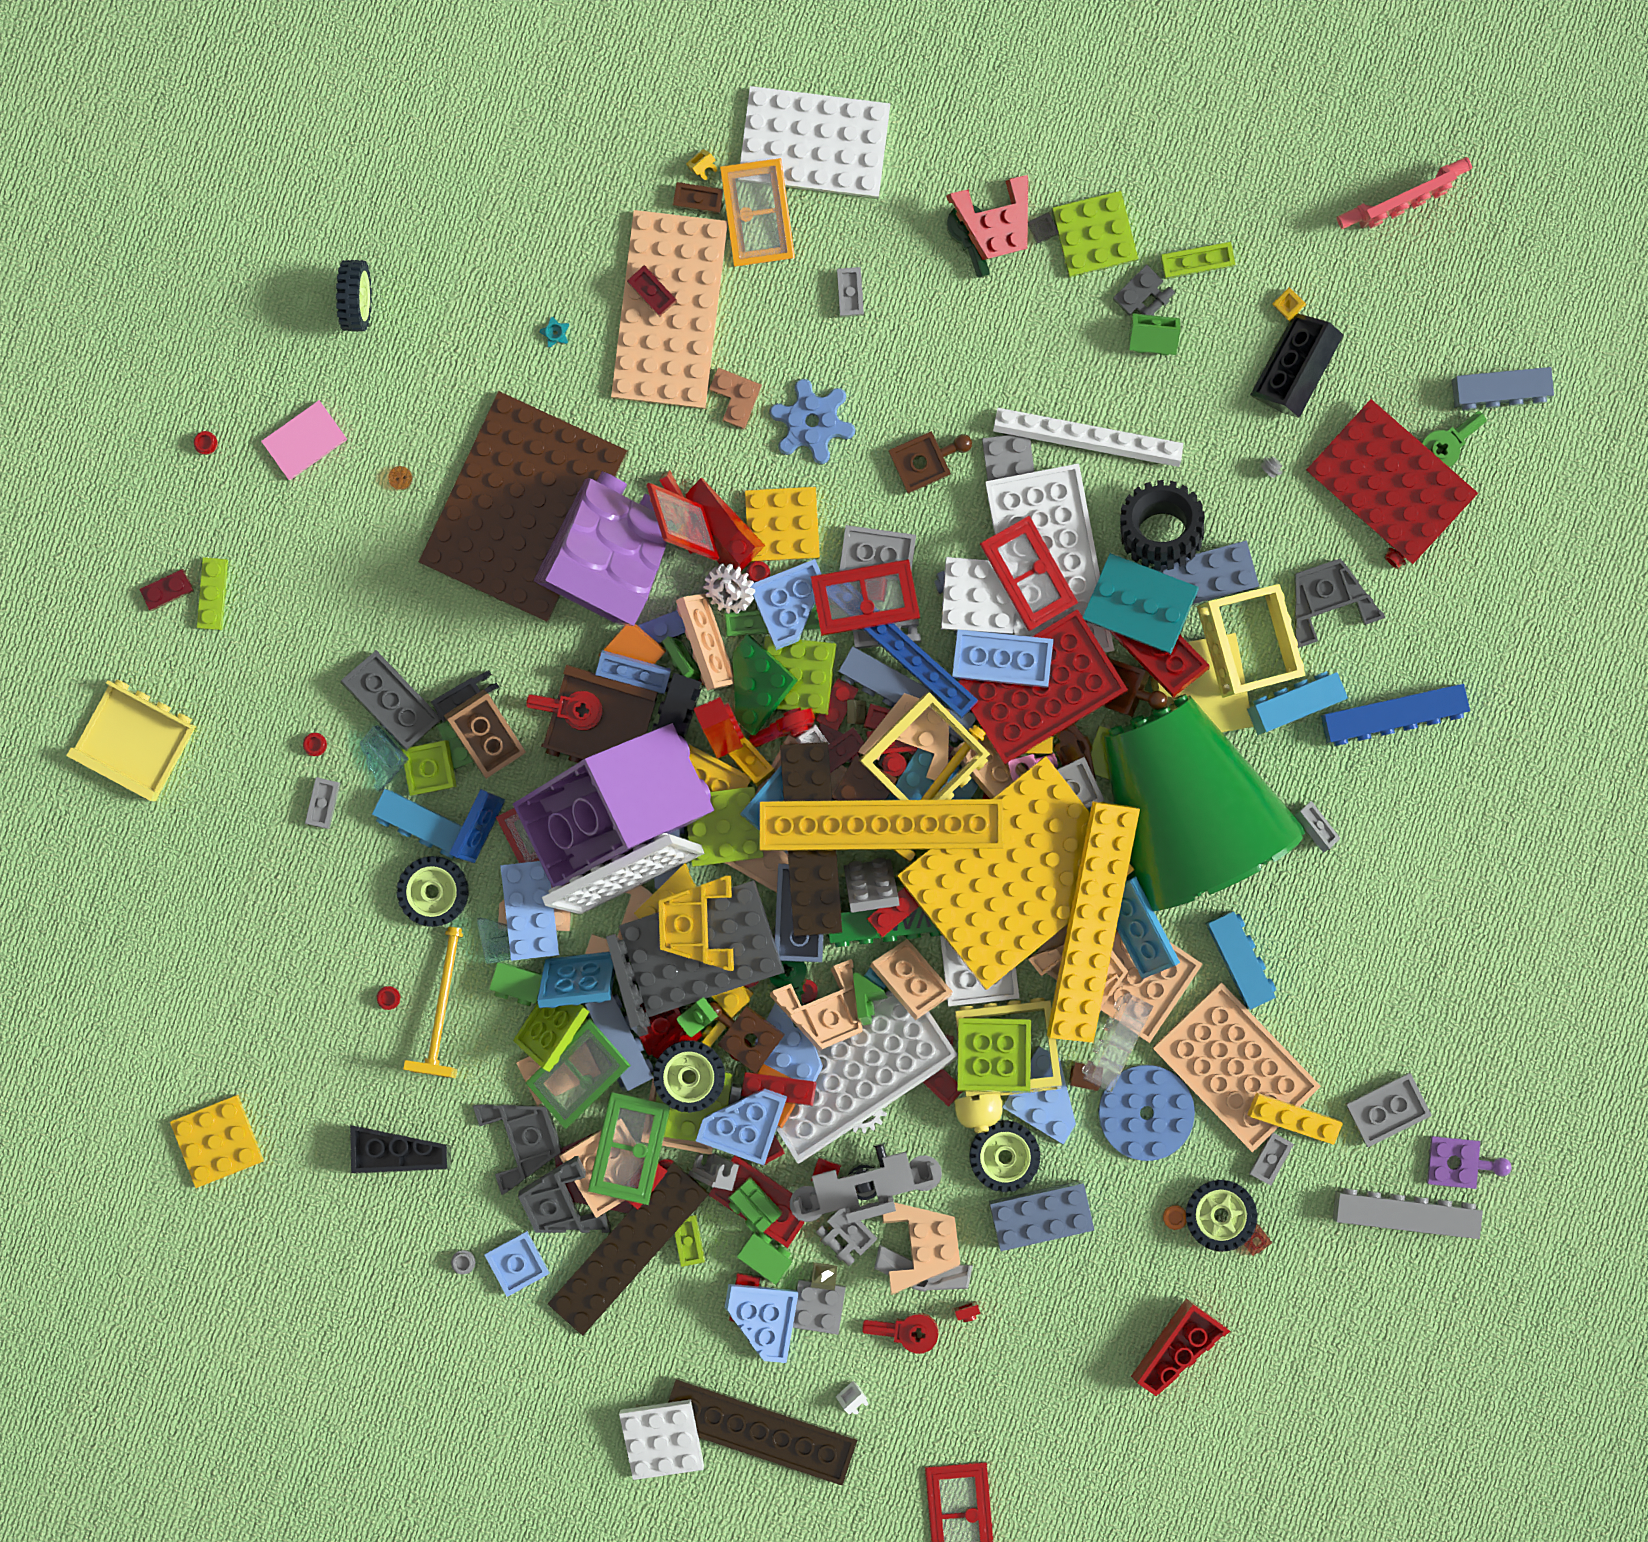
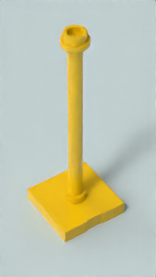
(977, 733)
(431, 1065)

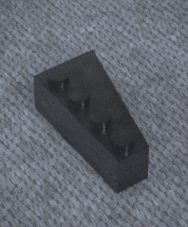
(679, 703)

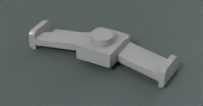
(953, 1279)

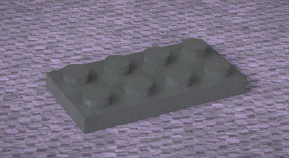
(390, 700)
(626, 977)

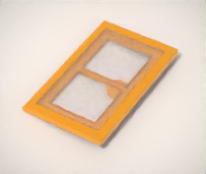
(757, 212)

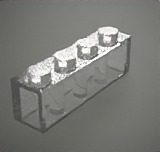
(1117, 1043)

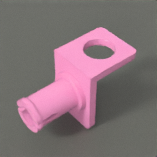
(1028, 762)

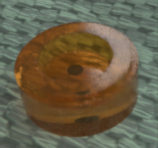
(400, 478)

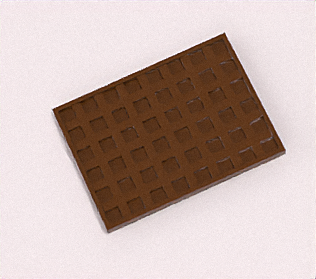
(514, 502)

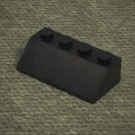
(1297, 364)

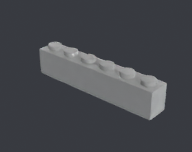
(1406, 1214)

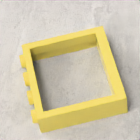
(1220, 648)
(902, 724)
(1015, 1007)

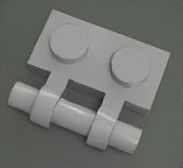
(855, 1233)

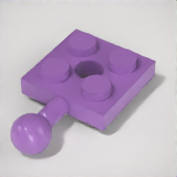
(1467, 1172)

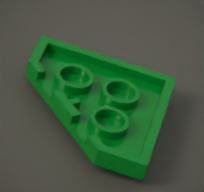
(758, 684)

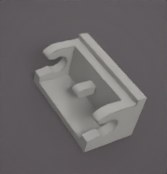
(716, 1172)

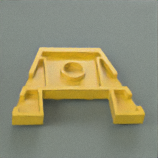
(685, 926)

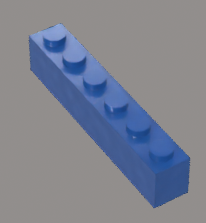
(1395, 713)

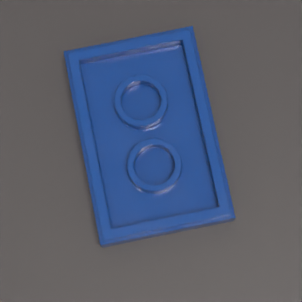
(477, 826)

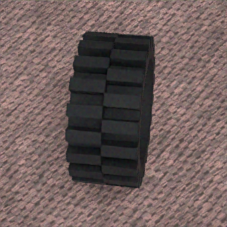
(1162, 500)

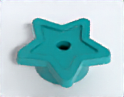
(551, 327)

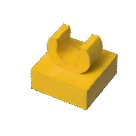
(700, 162)

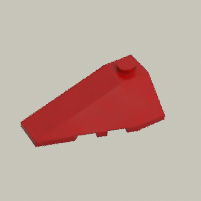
(731, 536)

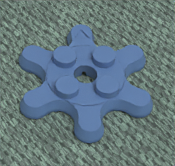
(812, 437)

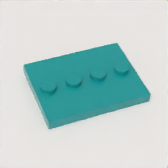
(1140, 603)

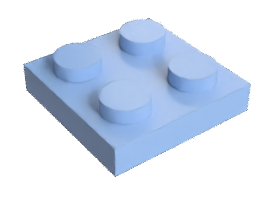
(517, 1263)

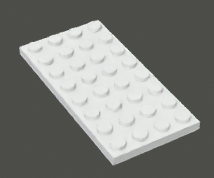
(1061, 516)
(867, 1075)

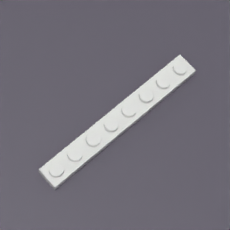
(1088, 437)

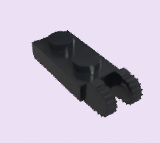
(460, 694)

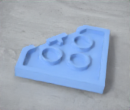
(786, 602)
(794, 1053)
(1044, 1110)
(744, 1126)
(764, 1318)

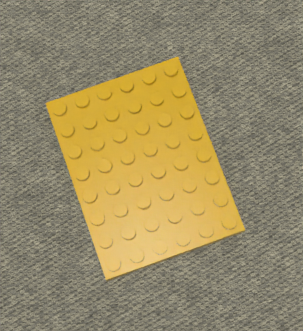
(1009, 899)

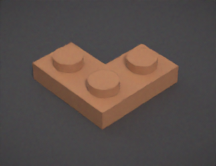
(742, 395)

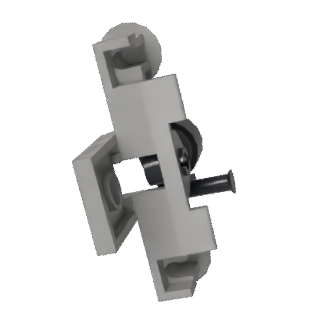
(864, 1183)

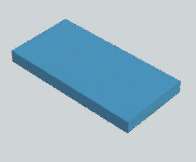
(1143, 933)

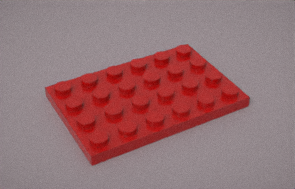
(1392, 481)
(1079, 683)

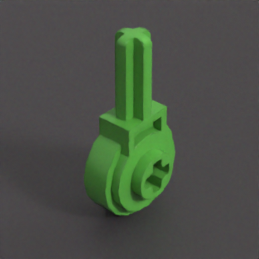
(1453, 439)

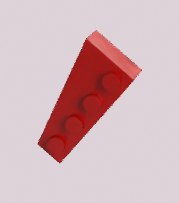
(719, 726)
(1178, 1346)

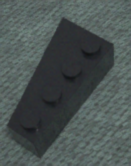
(388, 1152)

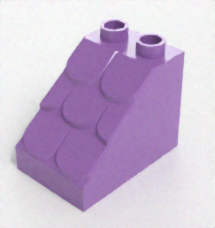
(605, 551)
(613, 804)

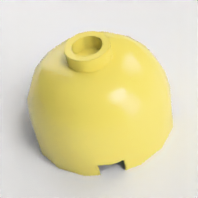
(979, 1111)

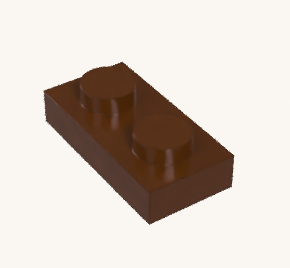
(698, 198)

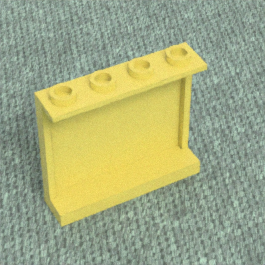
(1227, 712)
(133, 740)

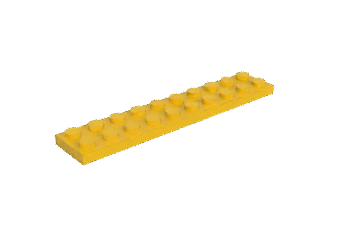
(881, 825)
(1093, 922)

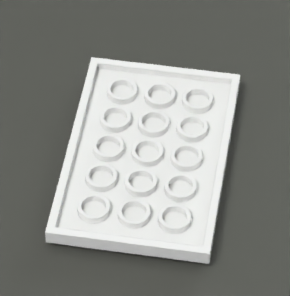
(820, 139)
(622, 874)

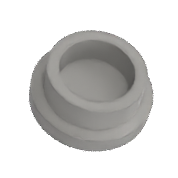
(1271, 466)
(463, 1262)

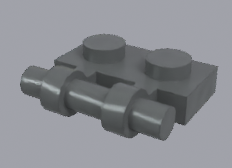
(1139, 289)

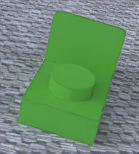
(866, 993)
(697, 1017)

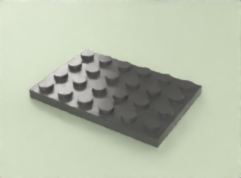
(675, 981)

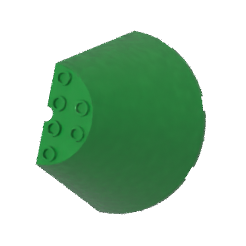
(1200, 804)

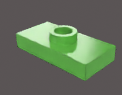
(682, 658)

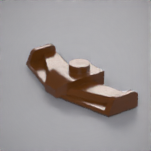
(1074, 746)

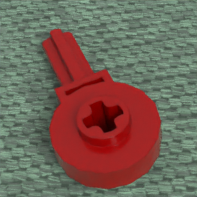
(567, 706)
(794, 723)
(903, 1331)

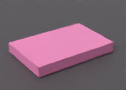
(304, 440)

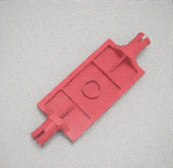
(1416, 197)

